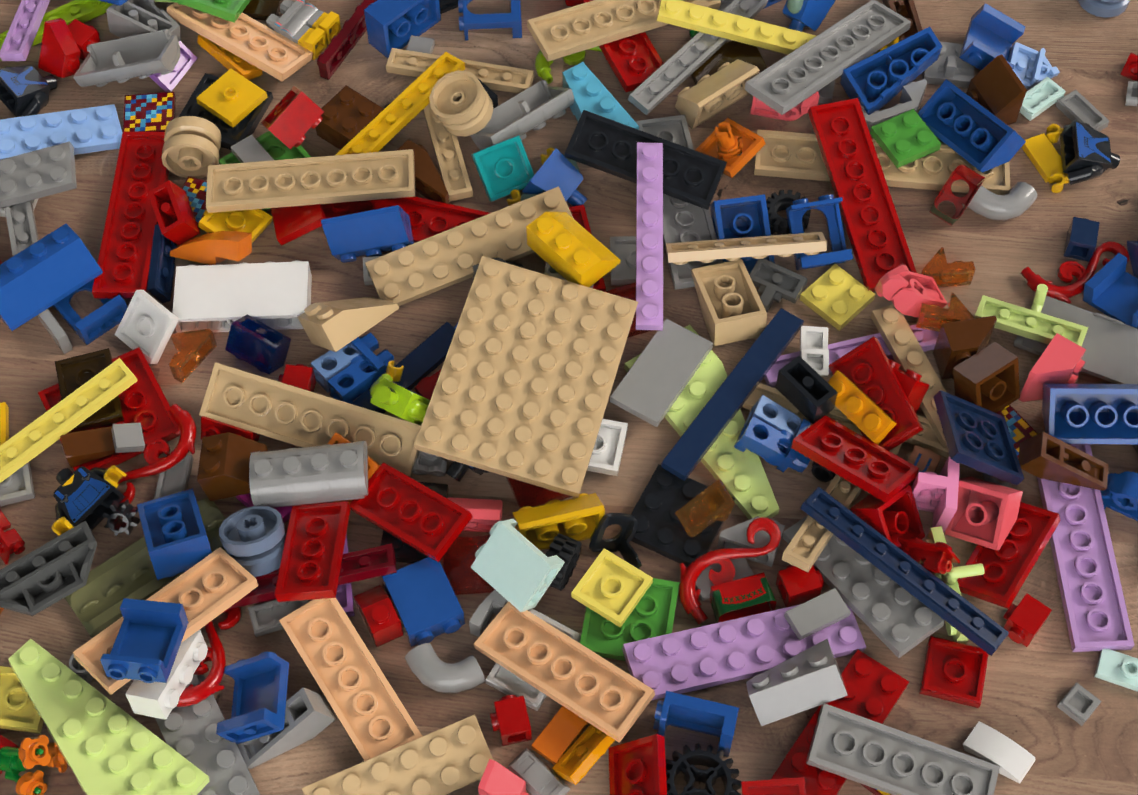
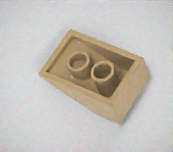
(729, 302)
(341, 321)

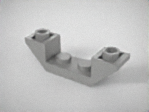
(910, 99)

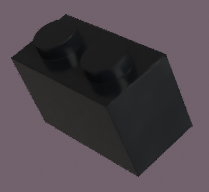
(806, 389)

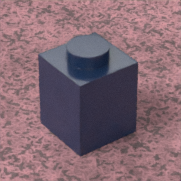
(1081, 239)

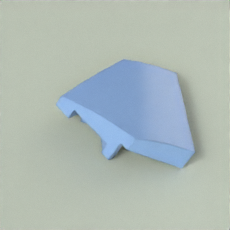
(1031, 65)

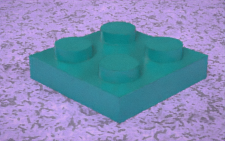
(503, 168)

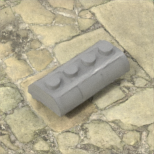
(129, 58)
(523, 113)
(309, 475)

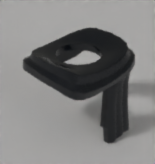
(621, 541)

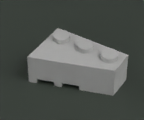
(138, 18)
(797, 684)

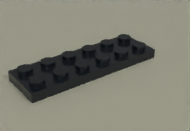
(613, 149)

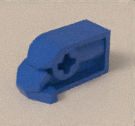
(1122, 494)

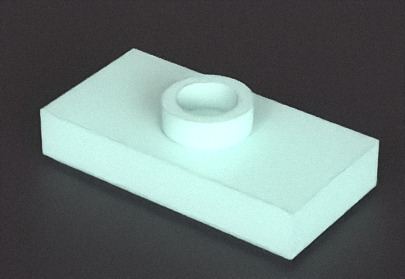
(1041, 98)
(1117, 669)

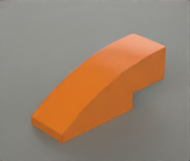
(215, 247)

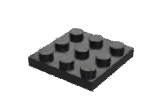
(229, 134)
(659, 525)

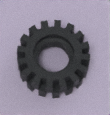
(782, 202)
(568, 550)

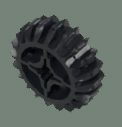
(717, 769)

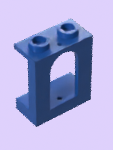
(490, 21)
(830, 208)
(96, 322)

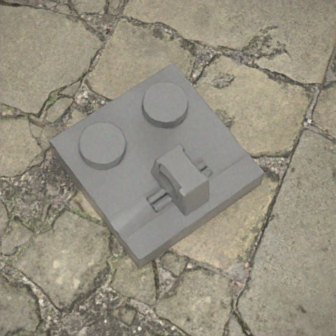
(950, 67)

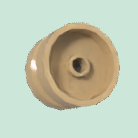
(461, 103)
(191, 146)

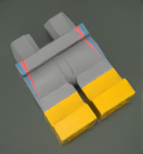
(305, 25)

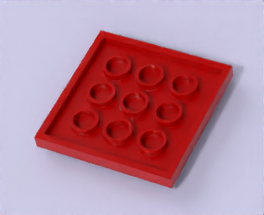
(140, 403)

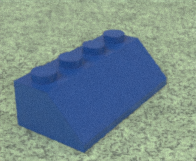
(969, 128)
(44, 275)
(1091, 413)

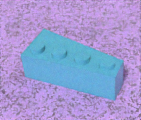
(593, 96)

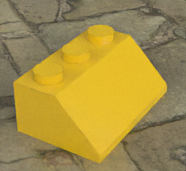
(570, 248)
(569, 517)

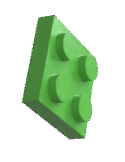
(905, 138)

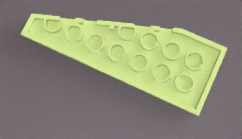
(738, 470)
(98, 738)

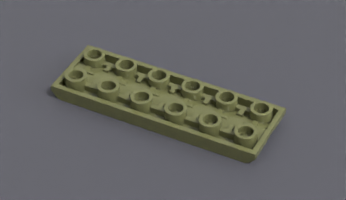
(130, 576)

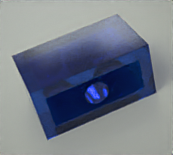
(258, 344)

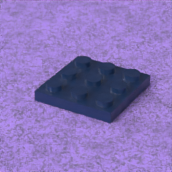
(978, 438)

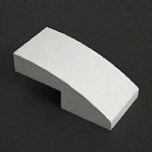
(815, 348)
(999, 750)

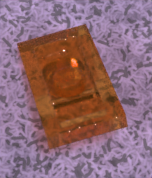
(949, 274)
(933, 316)
(193, 349)
(706, 508)

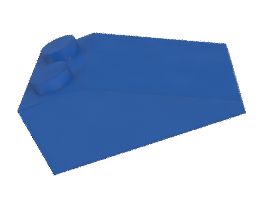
(394, 21)
(742, 219)
(174, 533)

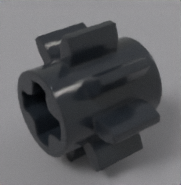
(117, 524)

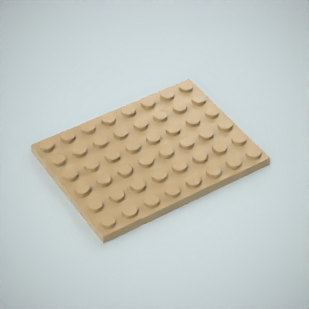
(527, 377)

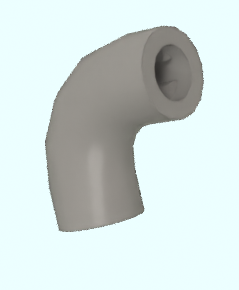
(1003, 206)
(444, 676)

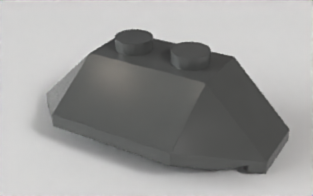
(48, 572)

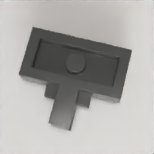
(776, 283)

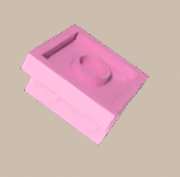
(938, 493)

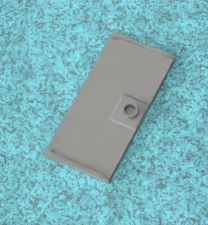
(1108, 343)

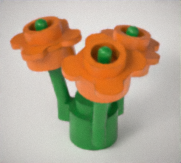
(31, 753)

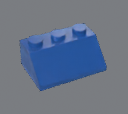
(368, 233)

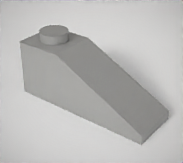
(305, 718)

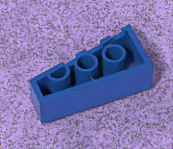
(886, 72)

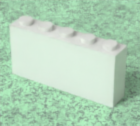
(221, 294)

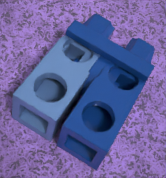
(352, 368)
(770, 434)

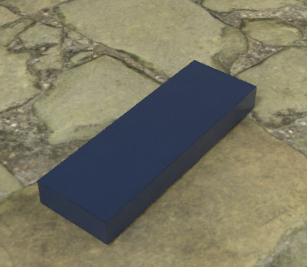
(161, 267)

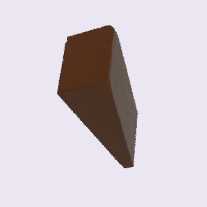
(87, 445)

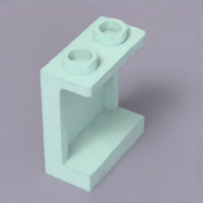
(515, 566)

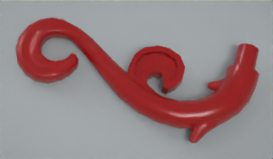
(1073, 268)
(155, 448)
(690, 598)
(216, 654)

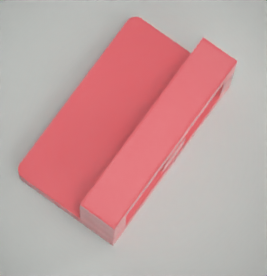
(484, 512)

